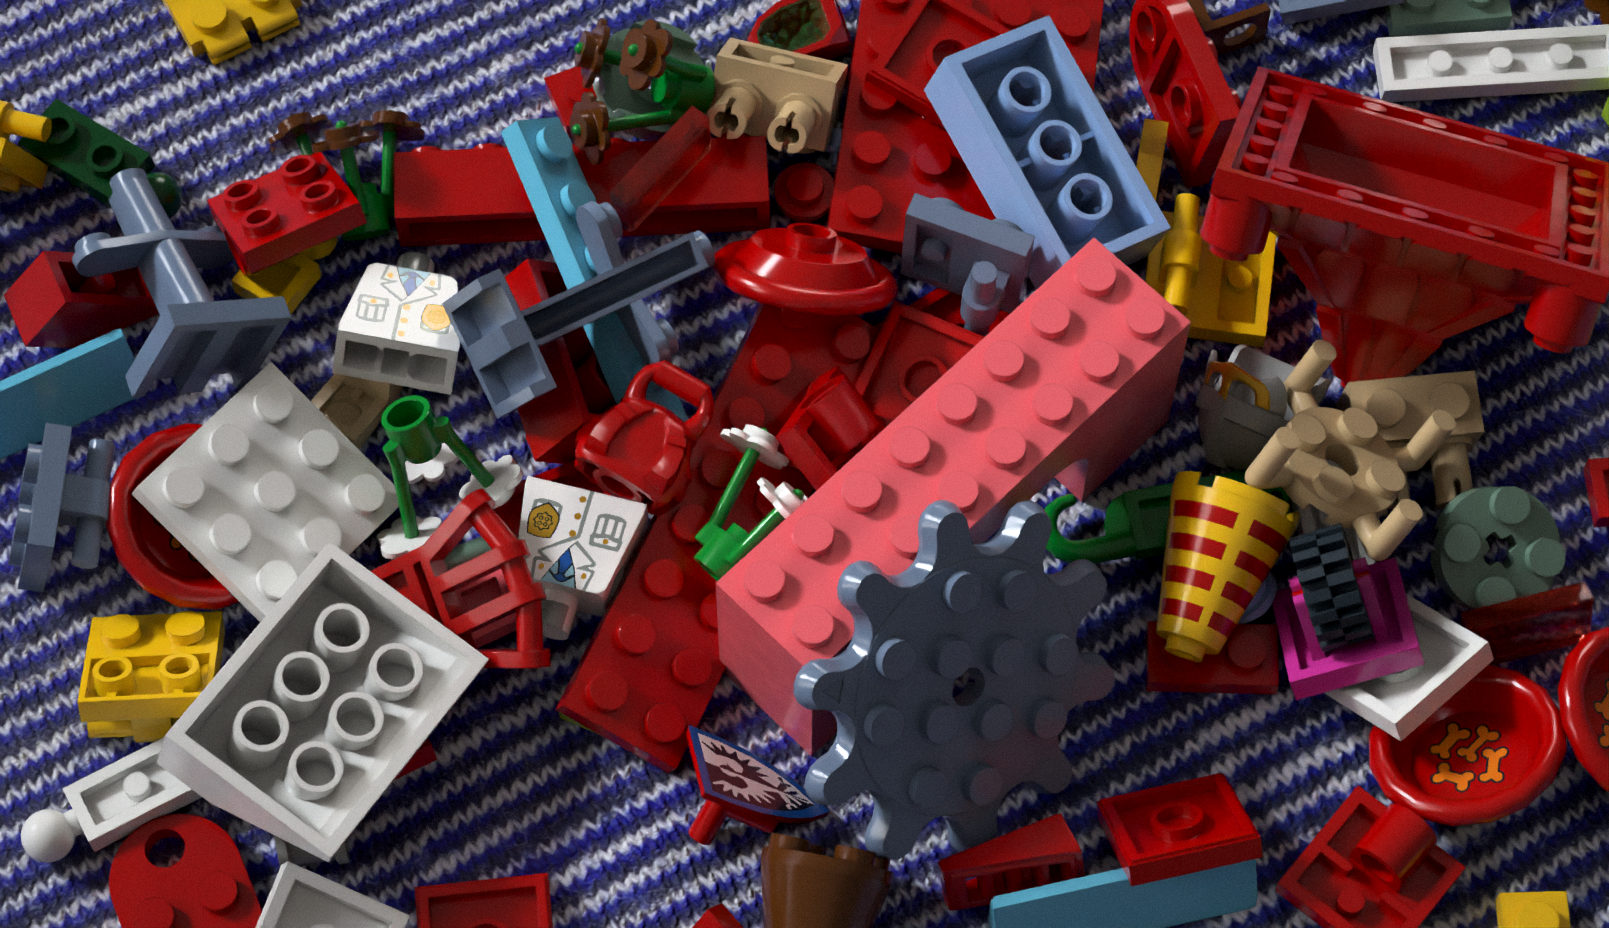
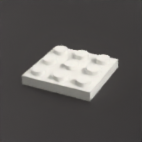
(266, 491)

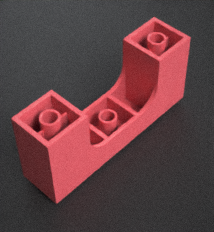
(1042, 397)

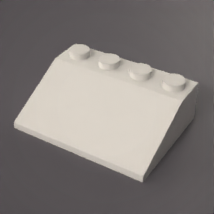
(321, 706)

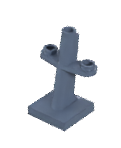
(193, 330)
(506, 341)

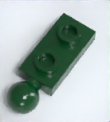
(92, 154)

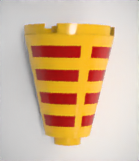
(1216, 559)

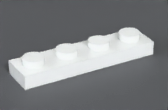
(1492, 63)

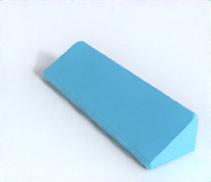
(64, 390)
(1112, 902)

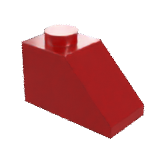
(64, 309)

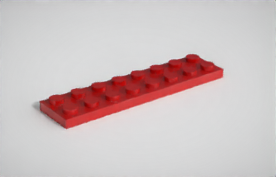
(658, 638)

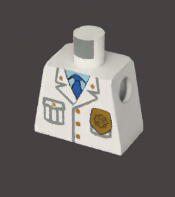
(399, 327)
(577, 548)

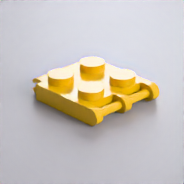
(222, 25)

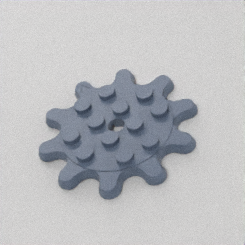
(917, 633)

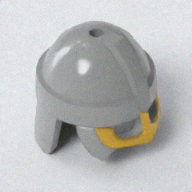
(1244, 405)

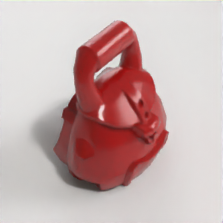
(643, 447)

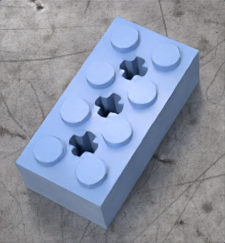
(1044, 148)

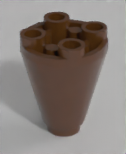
(819, 890)

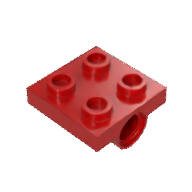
(285, 212)
(828, 428)
(1370, 868)

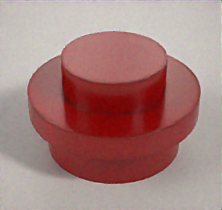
(804, 192)

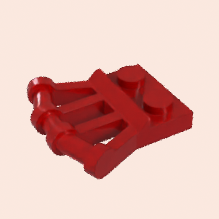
(429, 585)

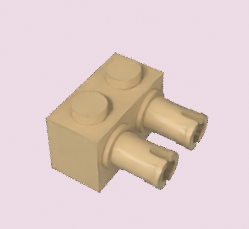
(776, 95)
(1404, 406)

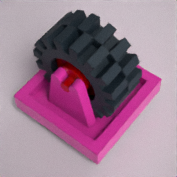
(1342, 616)

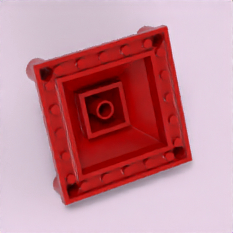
(1410, 222)

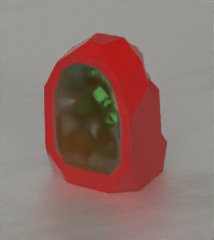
(804, 28)

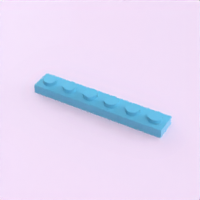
(556, 190)

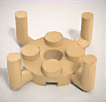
(1370, 471)

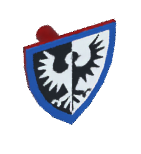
(743, 789)

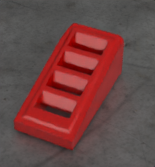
(1011, 863)

